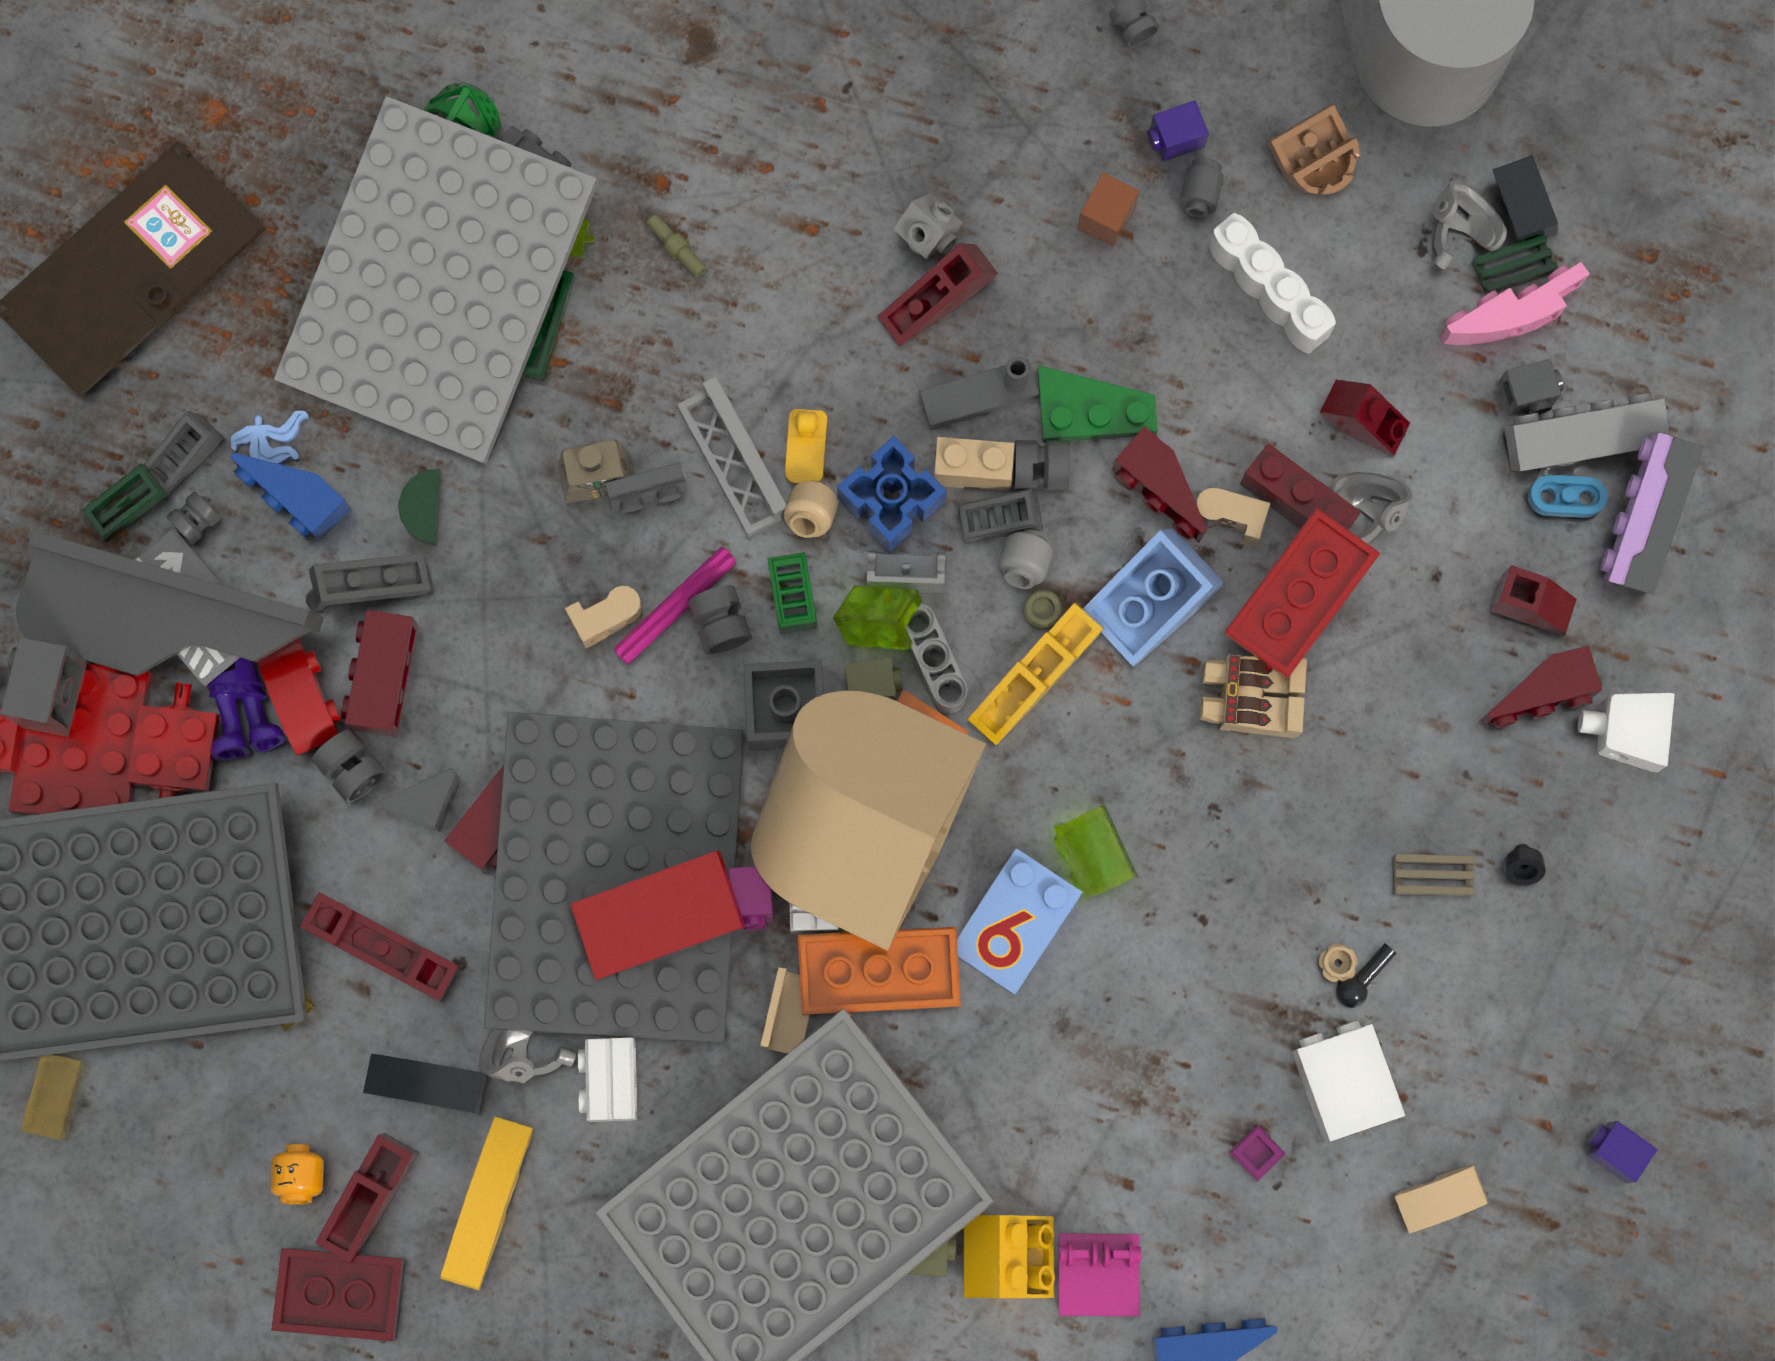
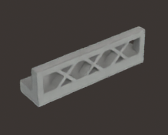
(746, 451)

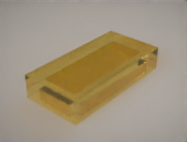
(52, 1096)

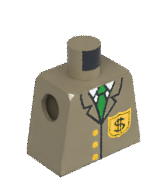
(590, 466)

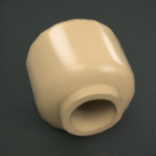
(810, 509)

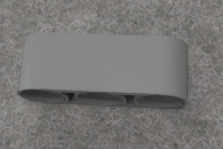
(936, 677)

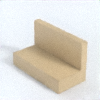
(785, 1024)

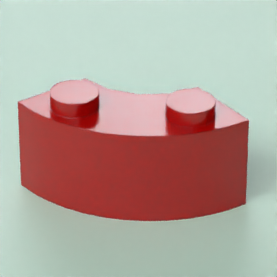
(298, 696)

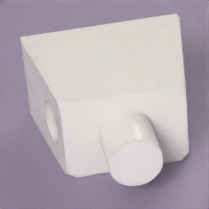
(1632, 728)

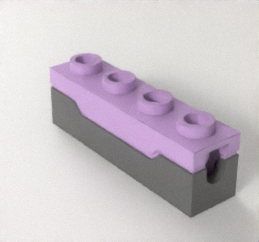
(1652, 512)

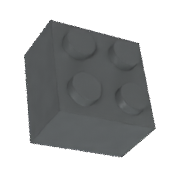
(42, 686)
(775, 697)

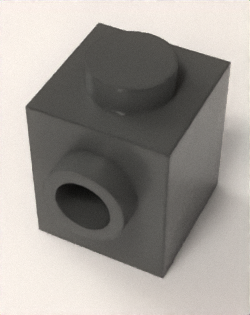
(1531, 388)

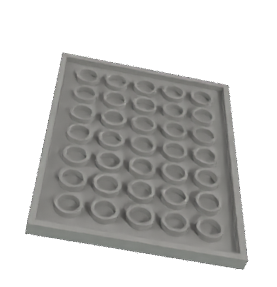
(436, 279)
(795, 1203)

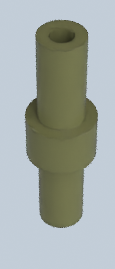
(676, 246)

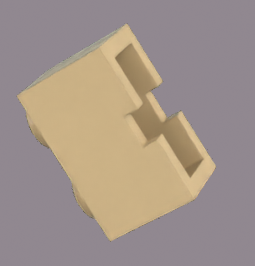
(974, 464)

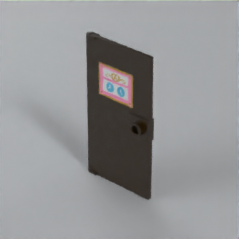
(129, 269)

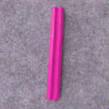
(674, 605)

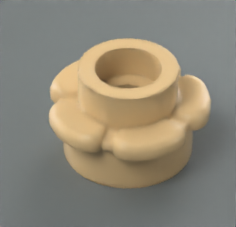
(1347, 958)

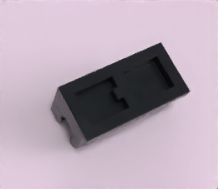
(1526, 199)

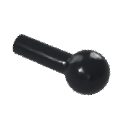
(1354, 990)

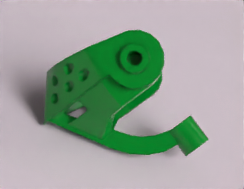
(459, 111)

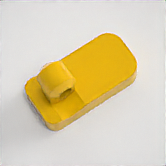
(805, 446)

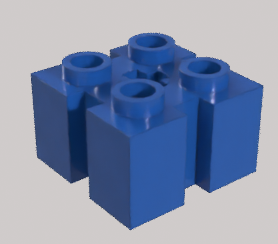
(891, 470)

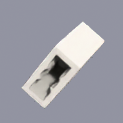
(1347, 1081)

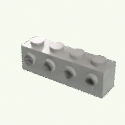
(1584, 434)

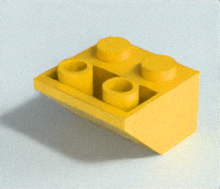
(1009, 1257)

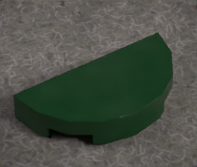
(420, 506)

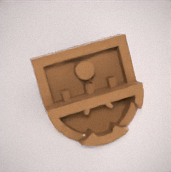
(1316, 153)

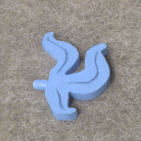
(258, 435)

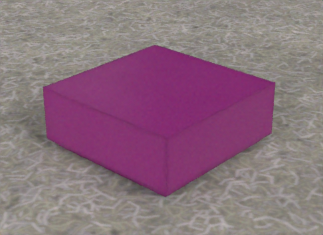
(1256, 1153)

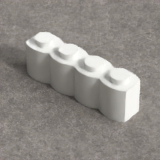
(1279, 290)

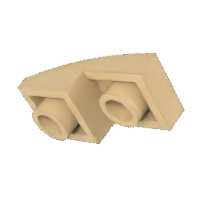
(1441, 1199)

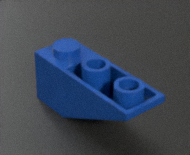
(300, 493)
(1212, 1343)

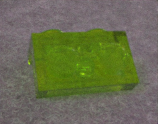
(877, 616)
(1094, 852)

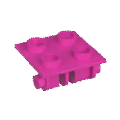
(1099, 1274)

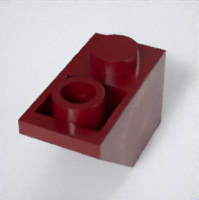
(1365, 415)
(1533, 600)

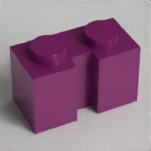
(753, 898)

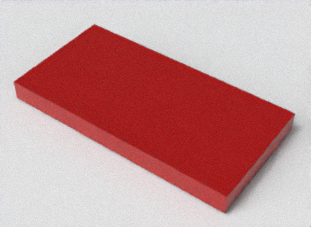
(1301, 593)
(657, 915)

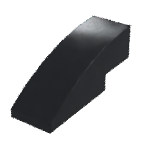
(425, 1083)

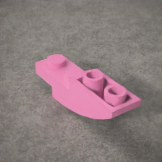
(1511, 315)

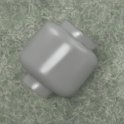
(1025, 559)

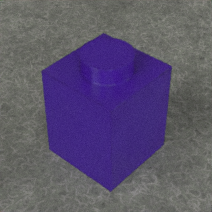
(1178, 131)
(1620, 1151)

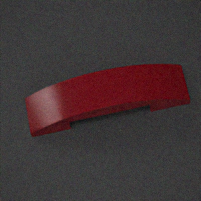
(379, 946)

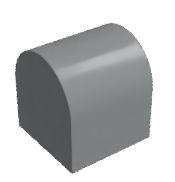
(1433, 56)

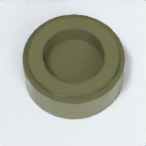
(1042, 609)

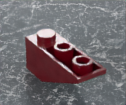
(1157, 475)
(1558, 681)

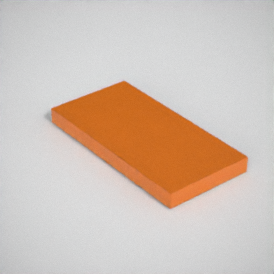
(862, 977)

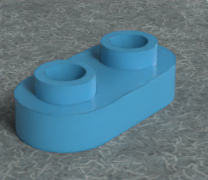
(1566, 494)

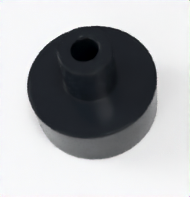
(1524, 865)

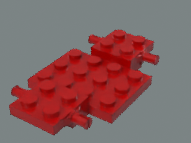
(110, 748)

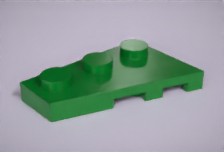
(1091, 409)

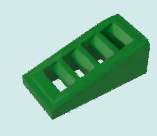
(799, 621)

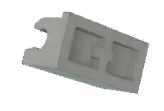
(907, 571)

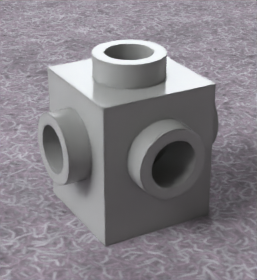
(928, 226)

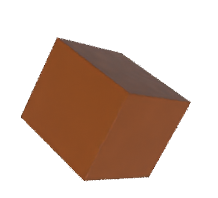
(1108, 209)

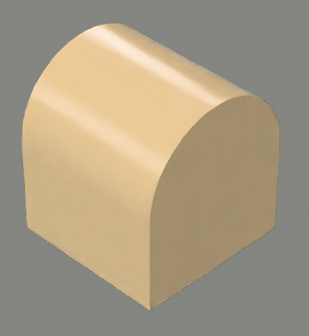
(861, 810)

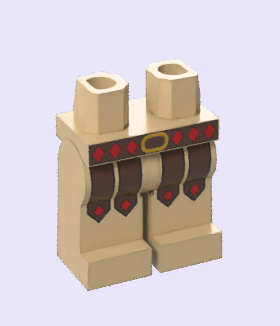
(1254, 697)

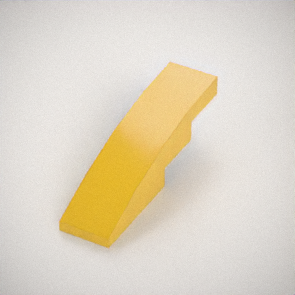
(1035, 673)
(486, 1203)

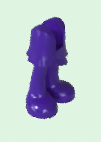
(245, 686)

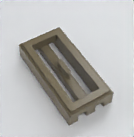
(1467, 875)

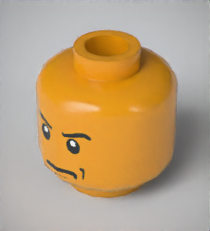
(296, 1175)

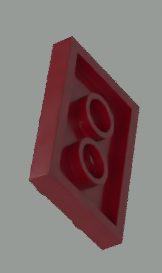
(336, 1297)

